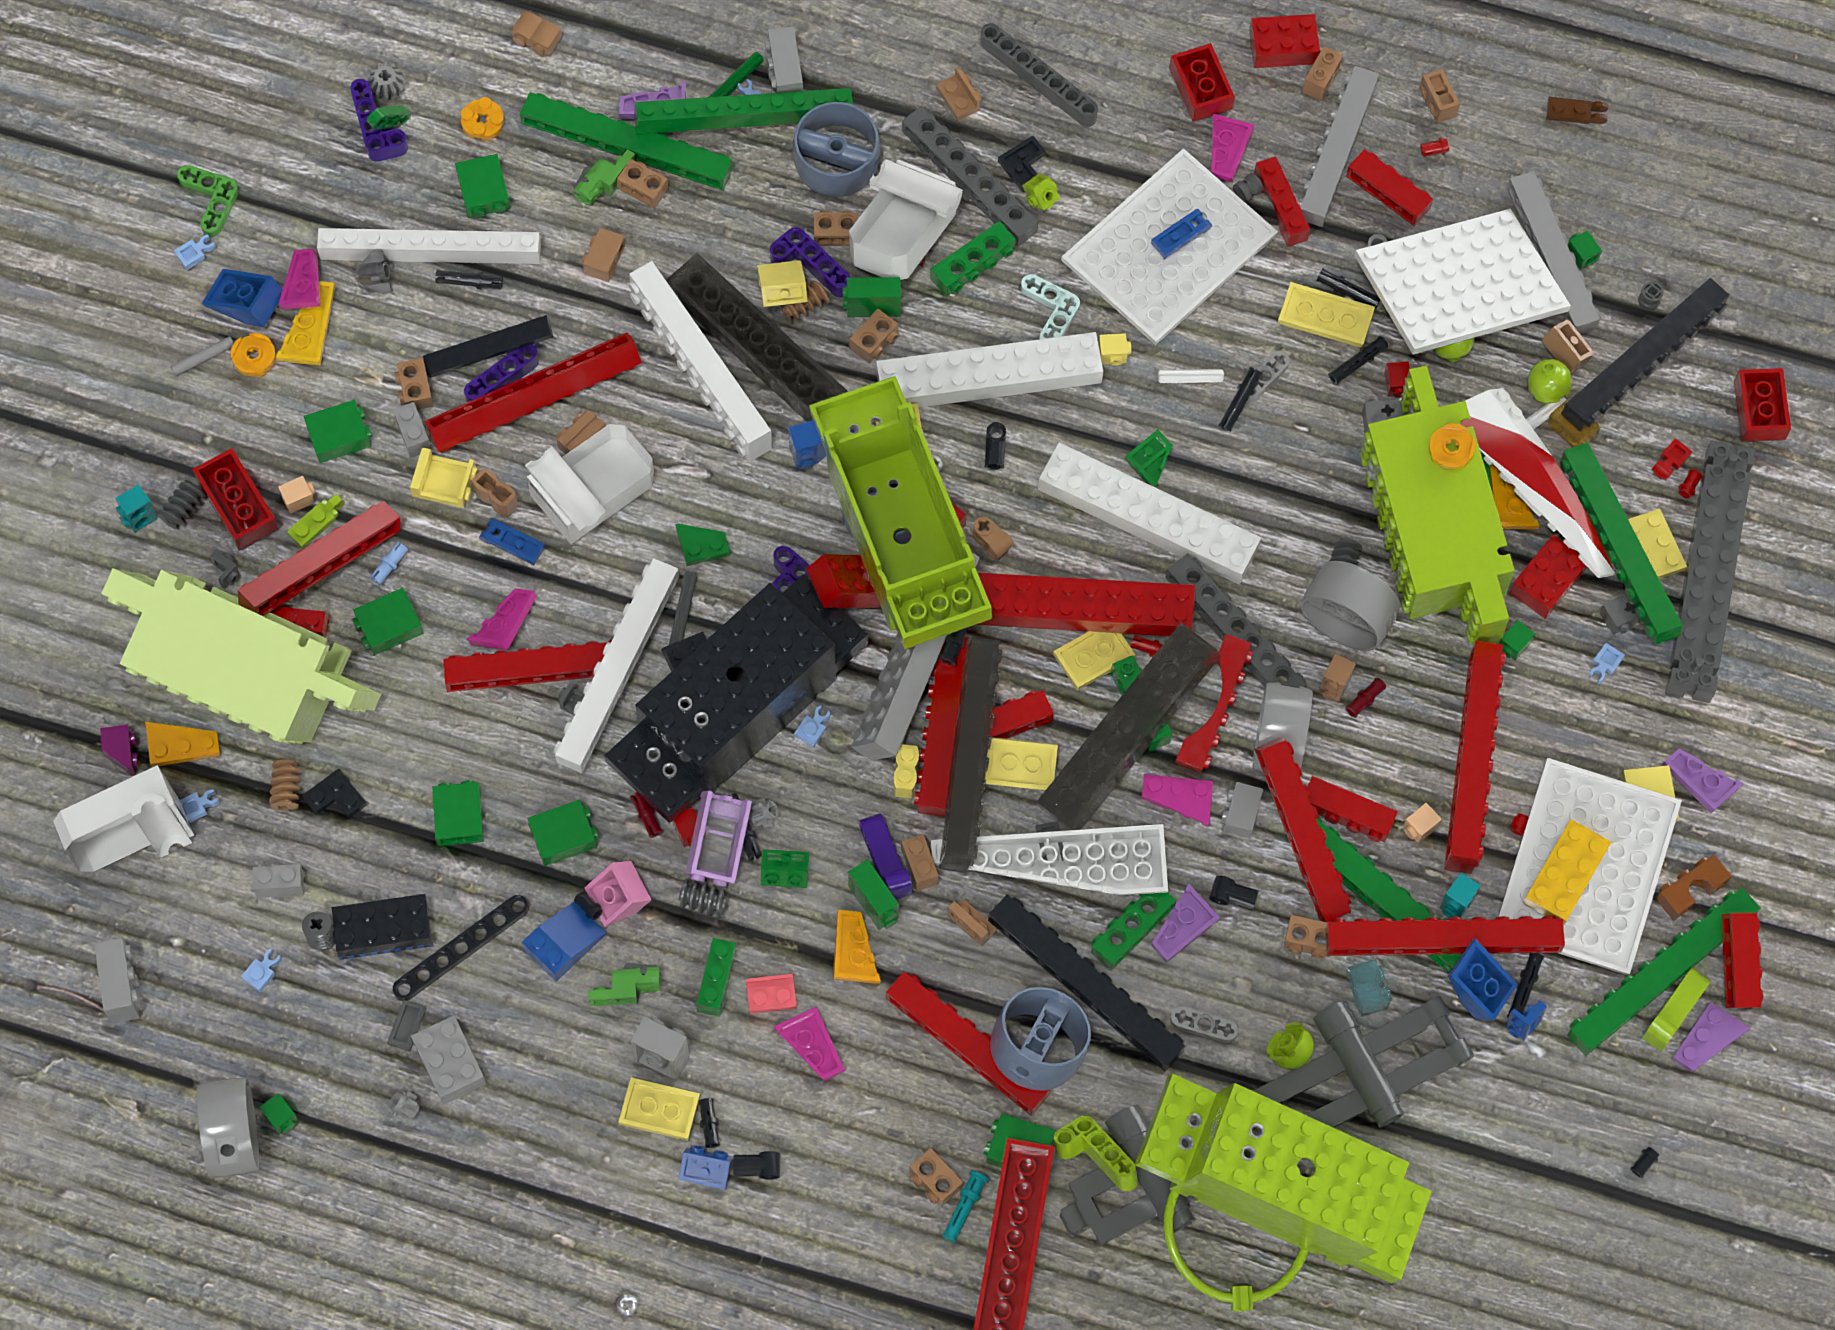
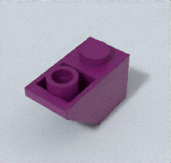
(118, 747)

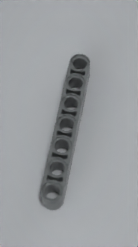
(1041, 83)

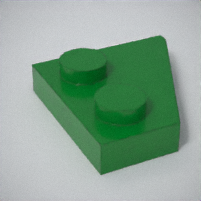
(1150, 457)
(701, 544)

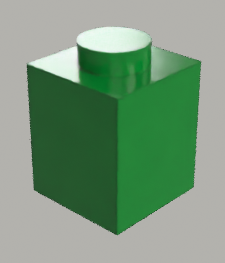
(1585, 249)
(1516, 640)
(279, 1114)

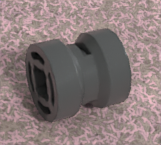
(1248, 187)
(1646, 298)

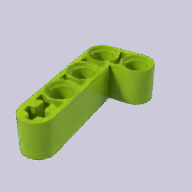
(1676, 1009)
(1088, 1136)

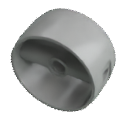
(1350, 605)
(1286, 716)
(228, 1127)

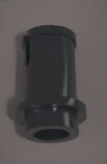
(591, 909)
(1645, 1161)

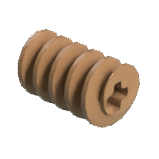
(815, 294)
(283, 785)

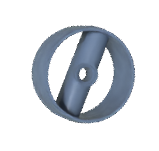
(851, 156)
(1026, 1065)

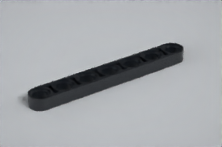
(455, 958)

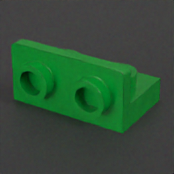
(784, 868)

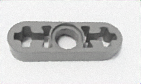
(1266, 366)
(1222, 1024)

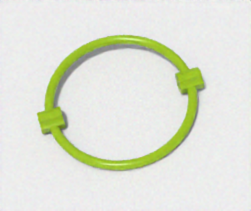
(1239, 1296)

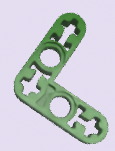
(217, 193)

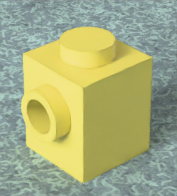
(1114, 349)

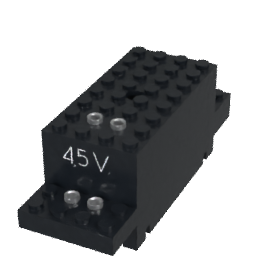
(787, 654)

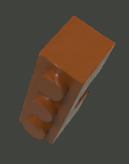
(1708, 874)

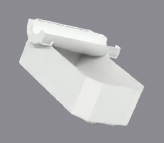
(902, 219)
(590, 480)
(123, 821)

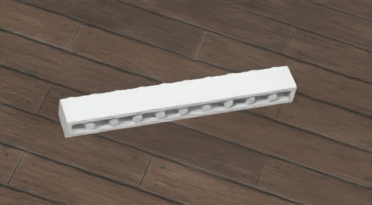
(430, 245)
(616, 666)

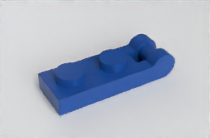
(1180, 233)
(512, 541)

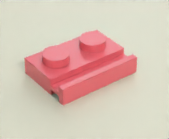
(771, 993)

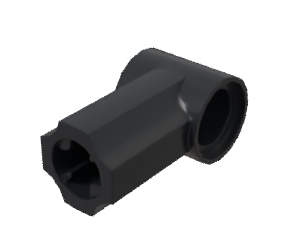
(995, 447)
(1227, 892)
(764, 1165)

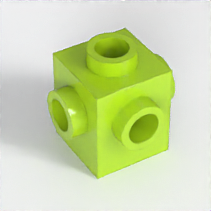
(1041, 192)

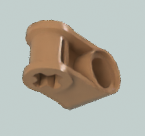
(994, 540)

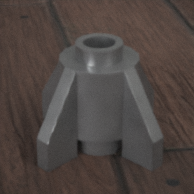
(374, 272)

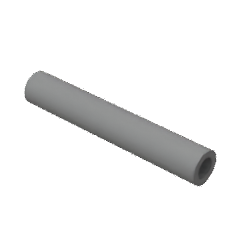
(202, 356)

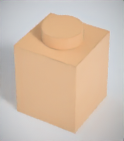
(297, 494)
(1421, 823)

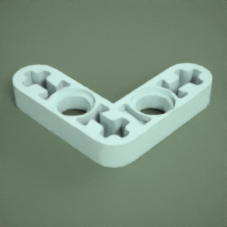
(1058, 304)

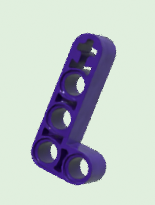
(375, 137)
(812, 264)
(479, 385)
(788, 568)
(885, 856)

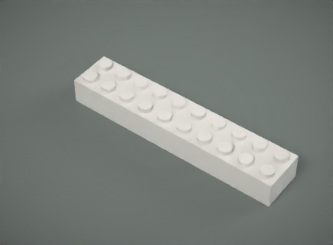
(700, 362)
(996, 370)
(1149, 513)

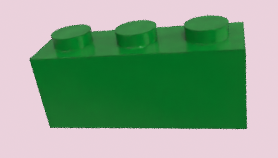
(716, 977)

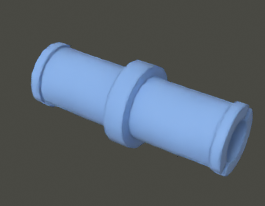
(388, 563)

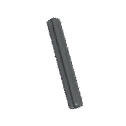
(683, 607)

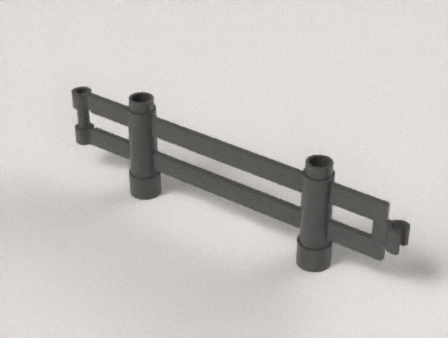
(1350, 1053)

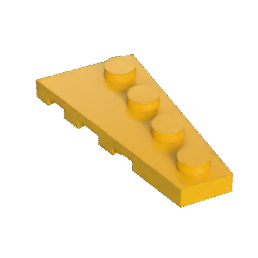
(308, 333)

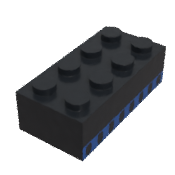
(382, 926)

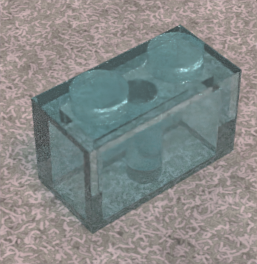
(1368, 987)

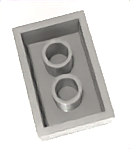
(783, 60)
(118, 980)
(660, 1048)
(448, 1060)

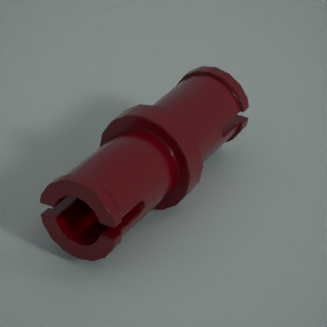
(1365, 697)
(646, 815)

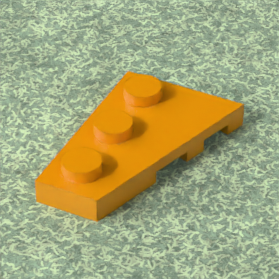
(1511, 508)
(179, 744)
(852, 950)

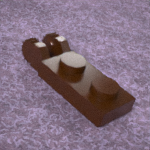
(1576, 110)

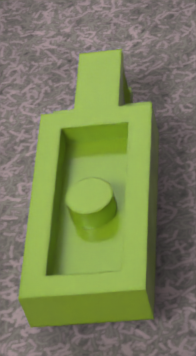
(315, 521)

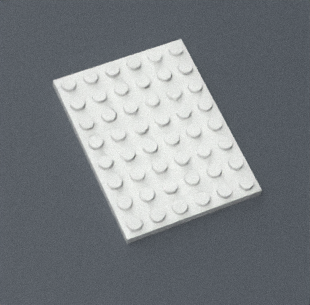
(1133, 275)
(1462, 281)
(1618, 897)

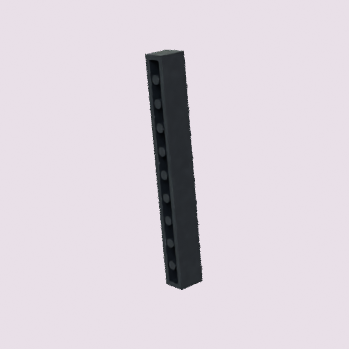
(1645, 354)
(1086, 982)

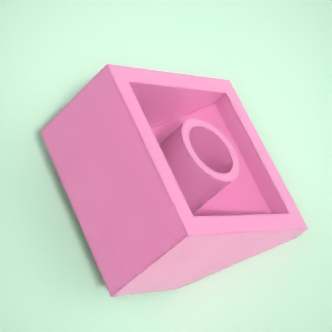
(618, 892)

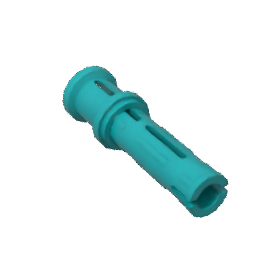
(969, 1196)

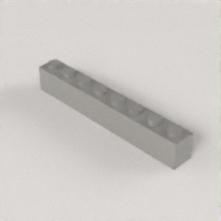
(1338, 144)
(1551, 245)

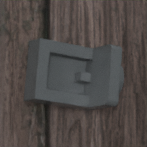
(225, 564)
(569, 697)

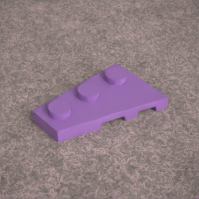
(627, 102)
(1705, 784)
(1184, 925)
(1708, 1037)

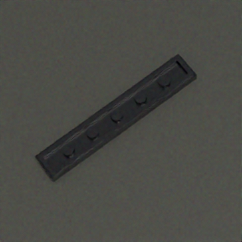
(488, 346)

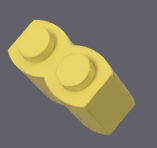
(906, 768)

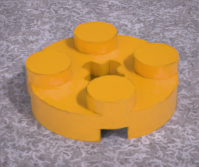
(480, 130)
(257, 366)
(1444, 436)

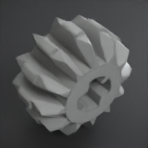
(386, 80)

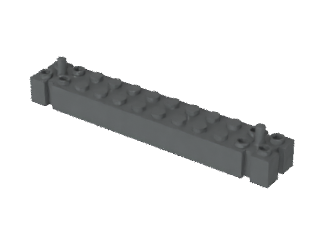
(1710, 571)

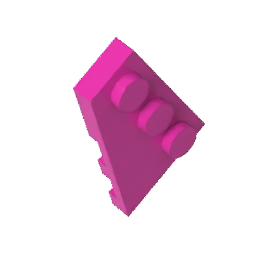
(1228, 145)
(302, 281)
(1181, 795)
(812, 1042)

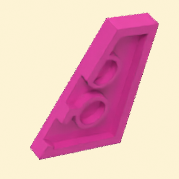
(504, 625)

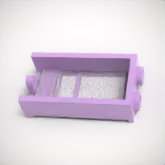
(718, 839)

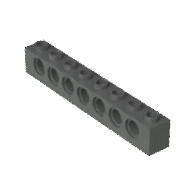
(971, 185)
(1221, 625)

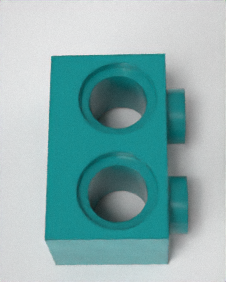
(135, 509)
(1459, 896)

